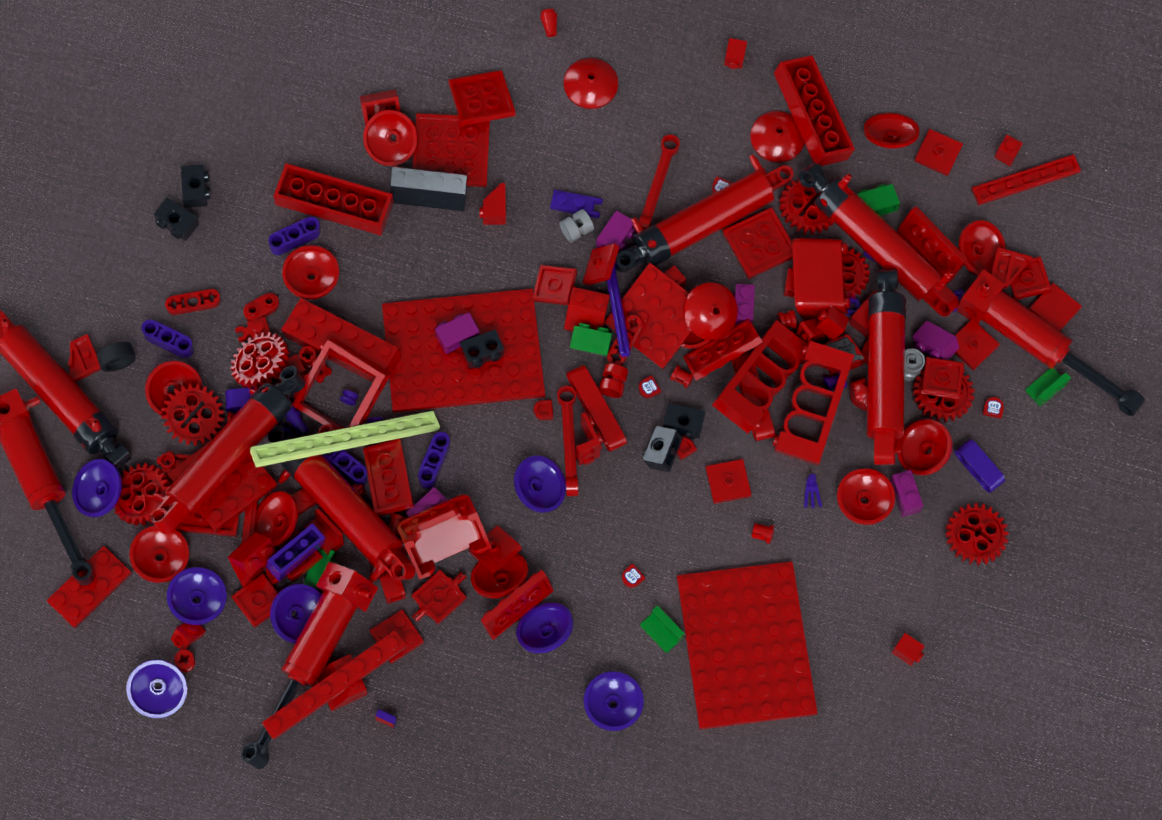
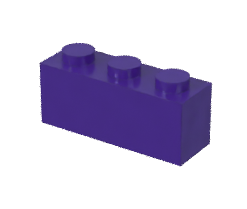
(295, 552)

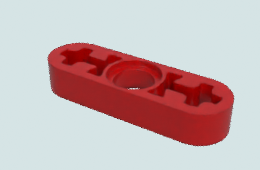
(187, 309)
(636, 330)

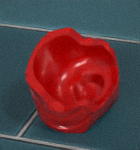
(858, 393)

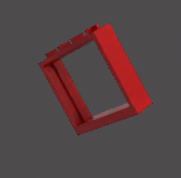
(368, 402)

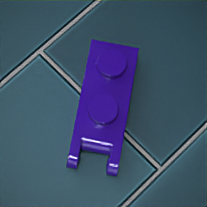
(574, 202)

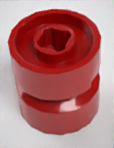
(614, 377)

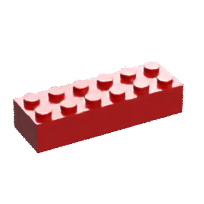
(814, 111)
(333, 199)
(313, 325)

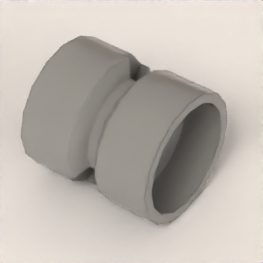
(570, 228)
(913, 364)

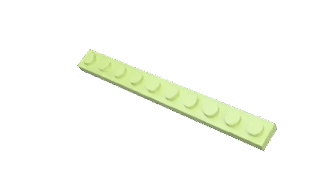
(344, 438)

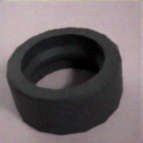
(116, 356)

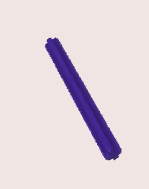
(618, 315)

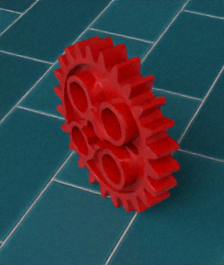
(795, 195)
(861, 275)
(259, 360)
(178, 403)
(958, 405)
(130, 486)
(969, 548)

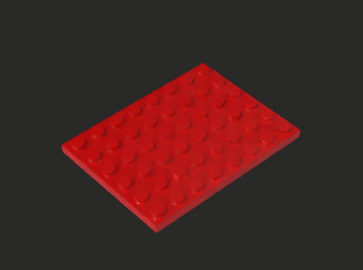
(434, 379)
(746, 645)

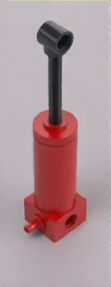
(989, 304)
(36, 472)
(341, 596)

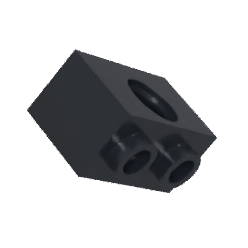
(194, 196)
(170, 210)
(693, 416)
(670, 443)

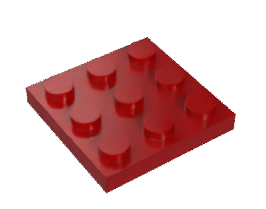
(481, 98)
(759, 243)

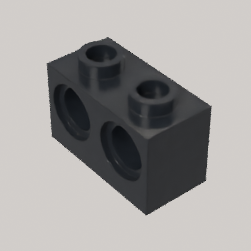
(480, 344)

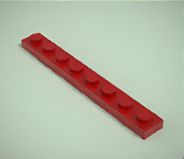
(334, 685)

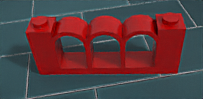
(829, 359)
(737, 407)

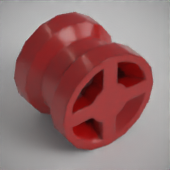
(787, 319)
(187, 664)

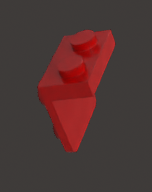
(589, 451)

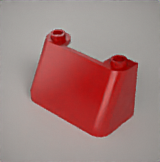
(819, 276)
(442, 533)

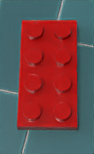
(931, 243)
(722, 350)
(388, 477)
(77, 601)
(517, 604)

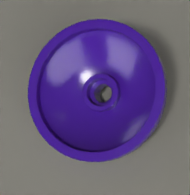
(547, 483)
(97, 488)
(194, 584)
(294, 597)
(544, 628)
(616, 688)
(153, 700)

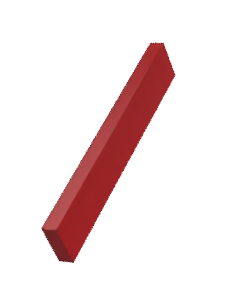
(1026, 179)

